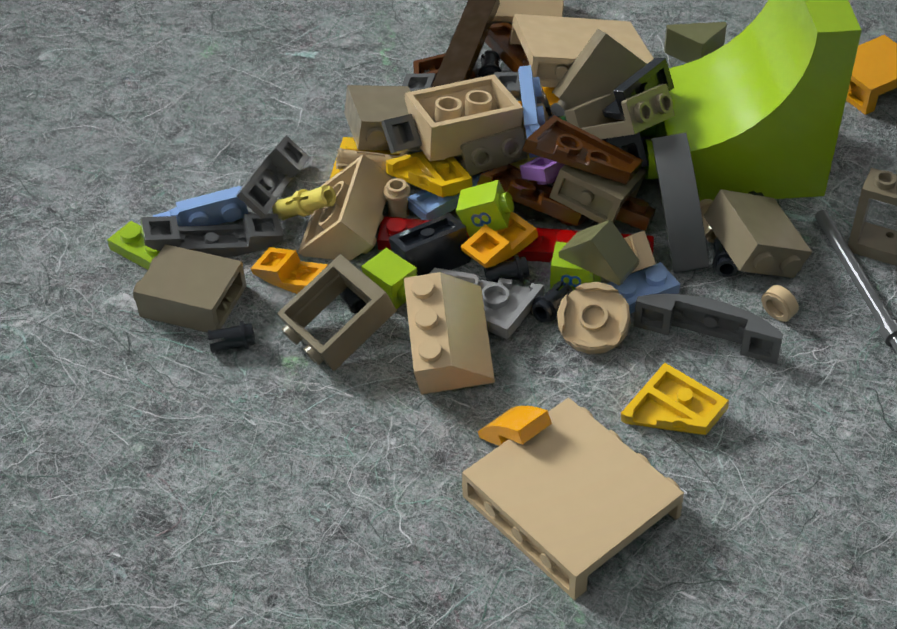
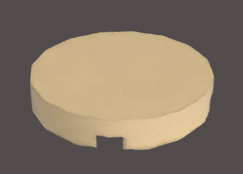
(593, 318)

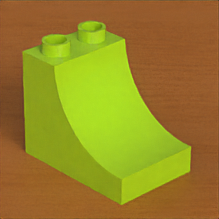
(766, 102)

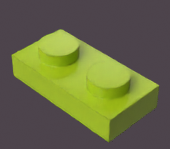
(130, 244)

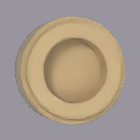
(780, 303)

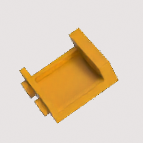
(873, 73)

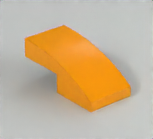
(494, 247)
(285, 269)
(516, 424)

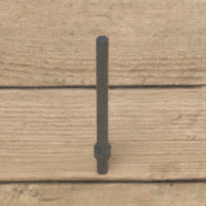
(887, 325)

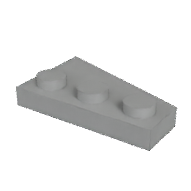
(503, 302)

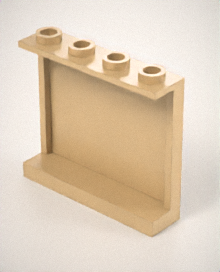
(556, 42)
(570, 495)

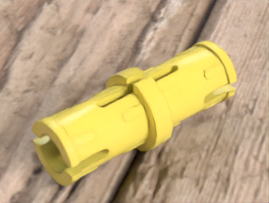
(304, 202)

